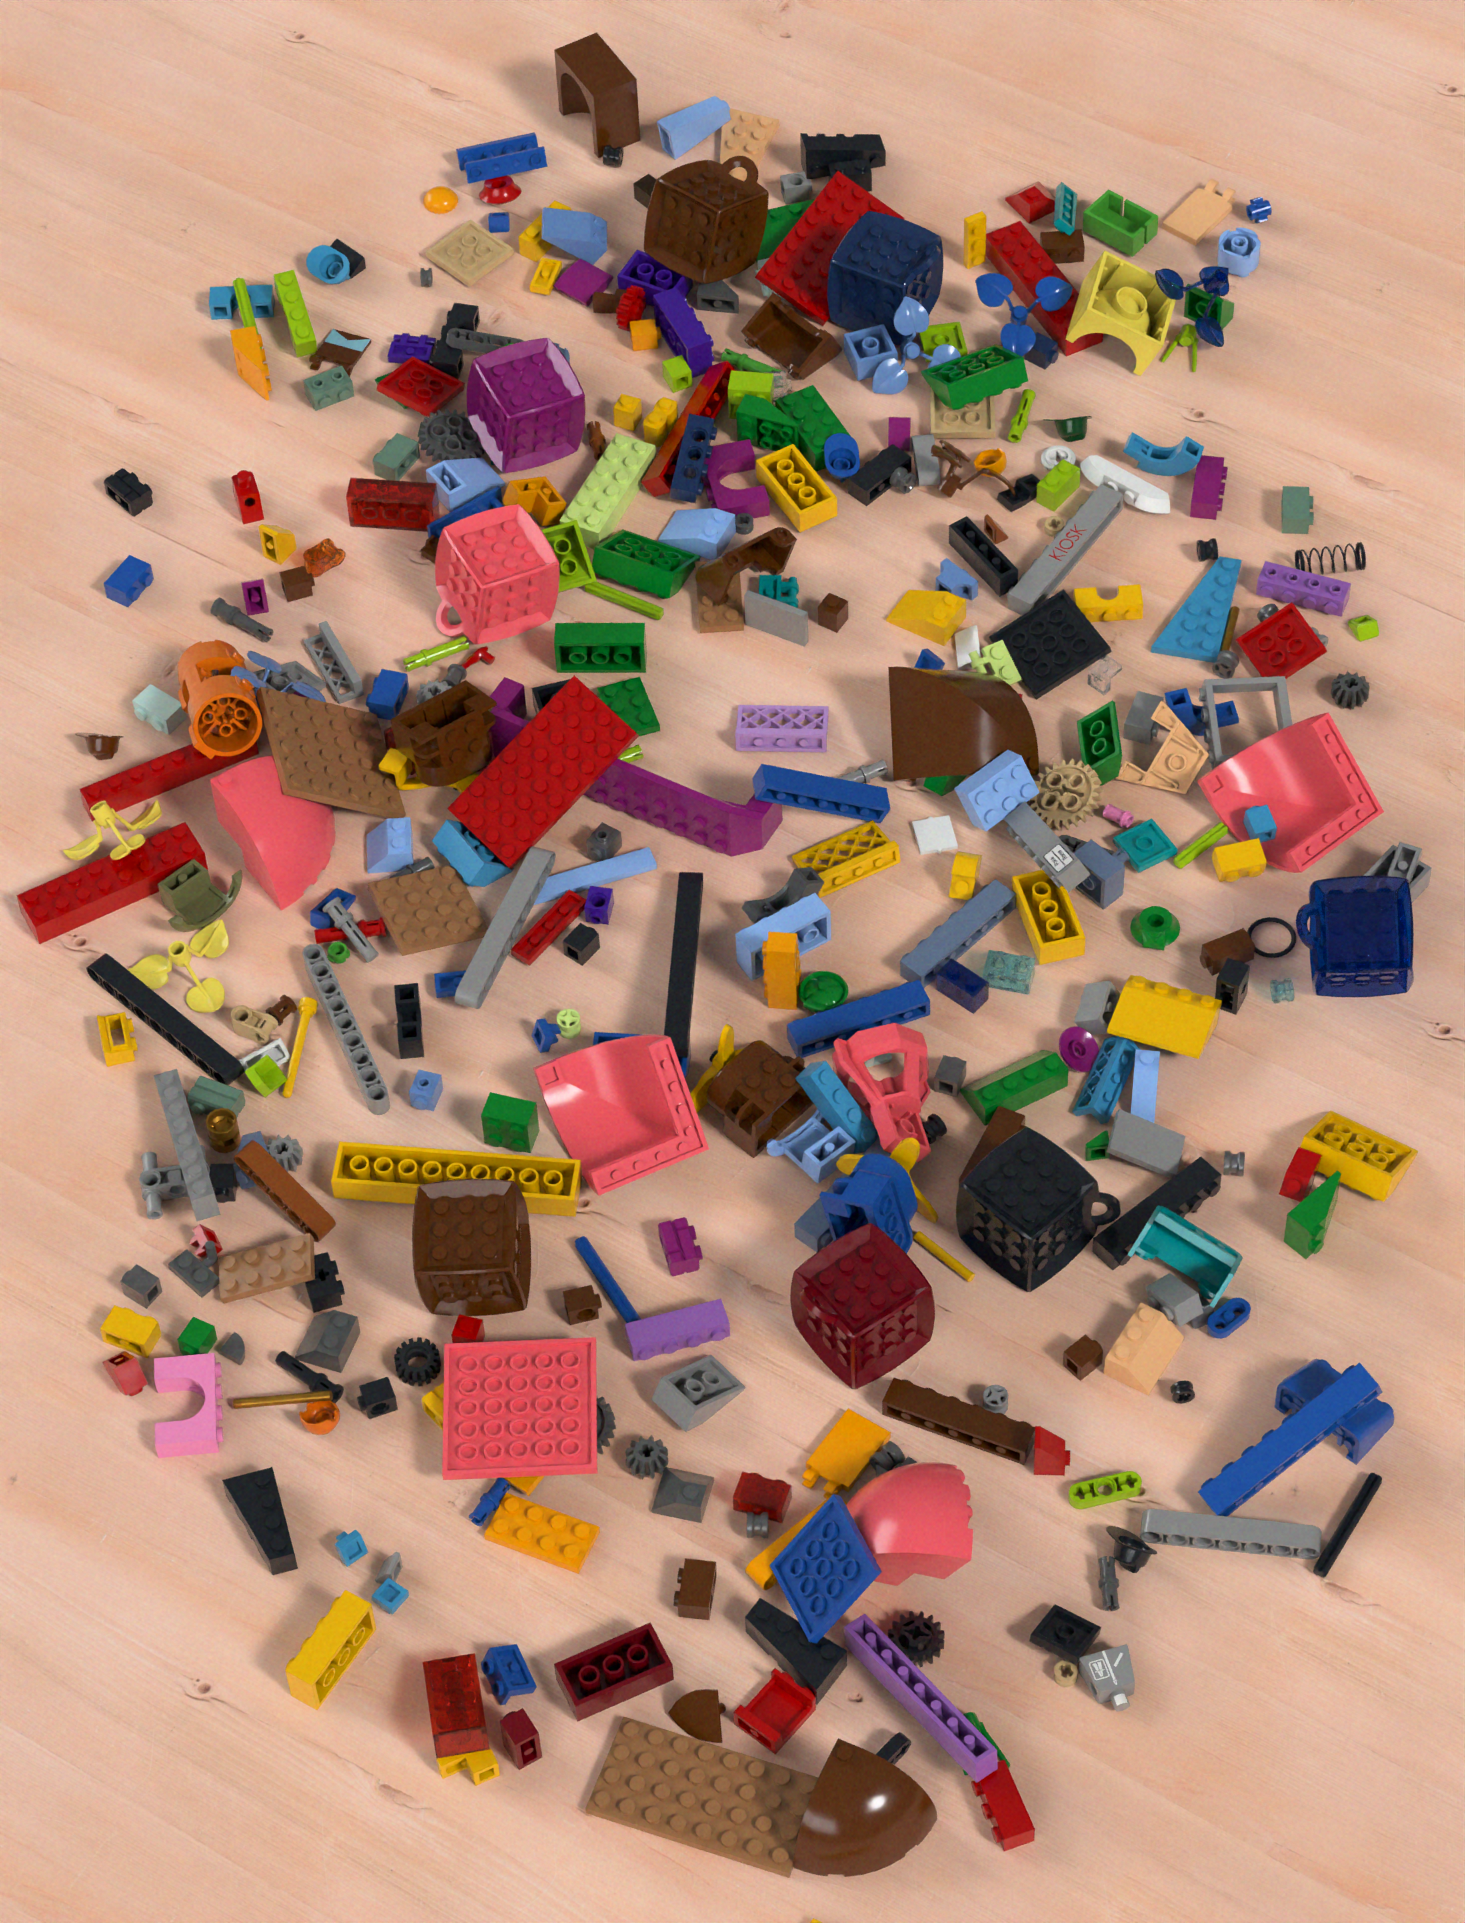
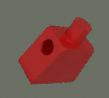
(243, 488)

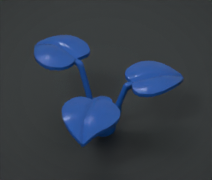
(1017, 336)

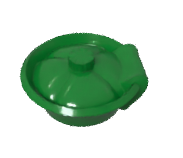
(1155, 927)
(822, 991)

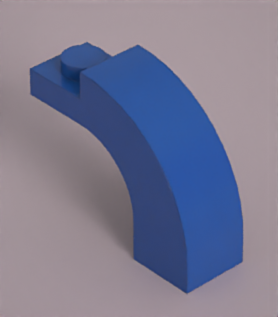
(1190, 714)

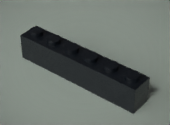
(1179, 1194)

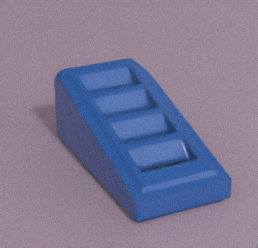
(323, 920)

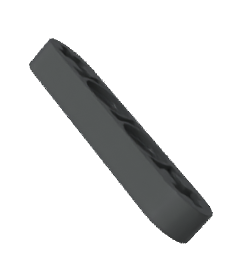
(466, 340)

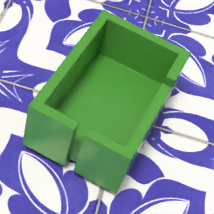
(1123, 232)

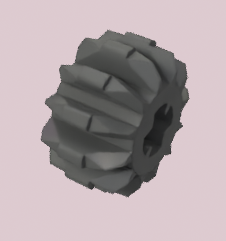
(1350, 690)
(646, 1457)

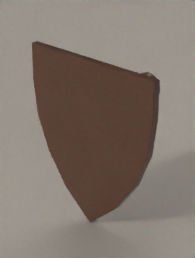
(699, 1714)

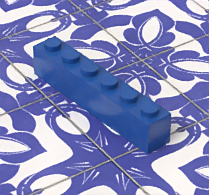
(821, 793)
(889, 1006)

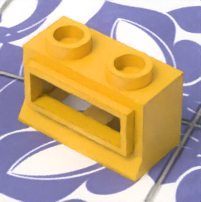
(119, 1053)

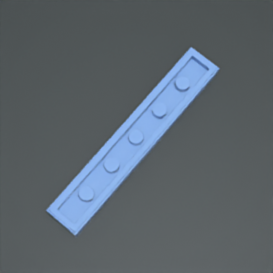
(597, 874)

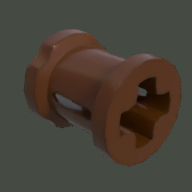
(288, 1007)

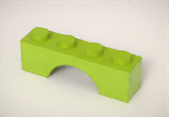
(296, 313)

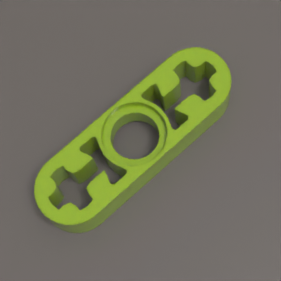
(1100, 1499)

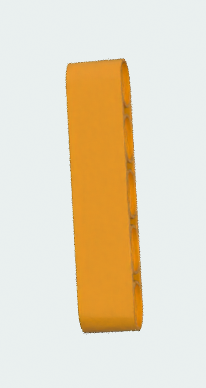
(759, 1568)

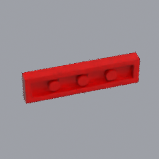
(549, 927)

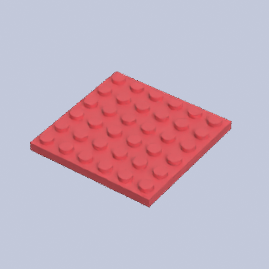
(520, 1408)

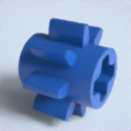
(1258, 210)

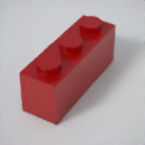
(1004, 1808)

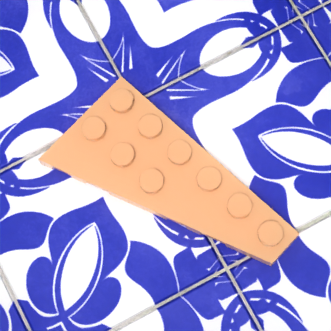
(746, 136)

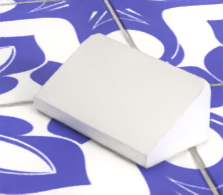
(966, 642)
(275, 1050)

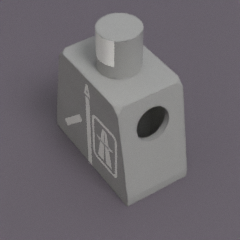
(1109, 1676)

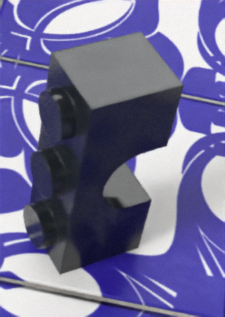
(409, 1021)

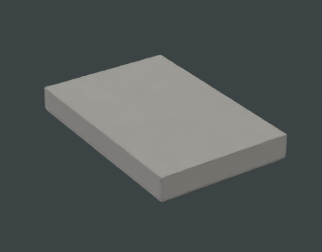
(776, 618)
(1146, 1144)

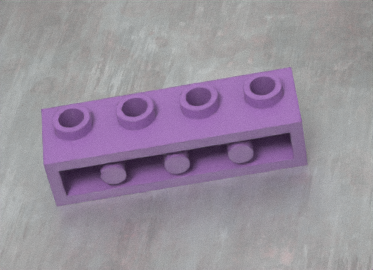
(1301, 590)

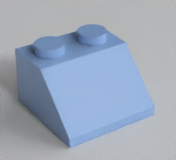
(390, 846)

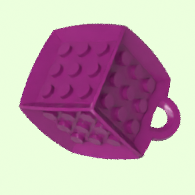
(525, 405)

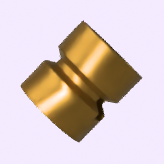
(223, 1130)

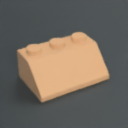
(1143, 1349)

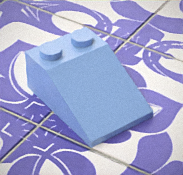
(700, 531)

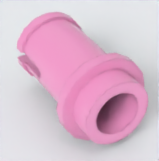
(1123, 818)

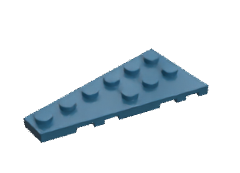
(1201, 621)

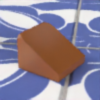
(993, 530)

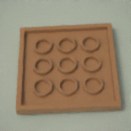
(427, 910)

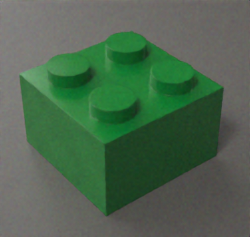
(510, 1122)

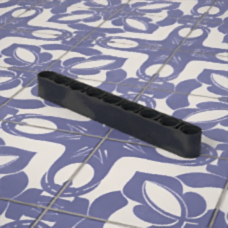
(165, 1020)

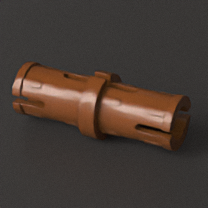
(596, 439)

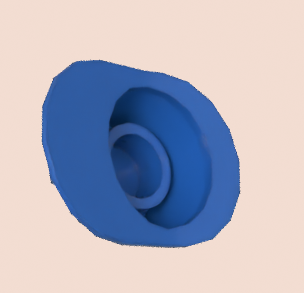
(841, 456)

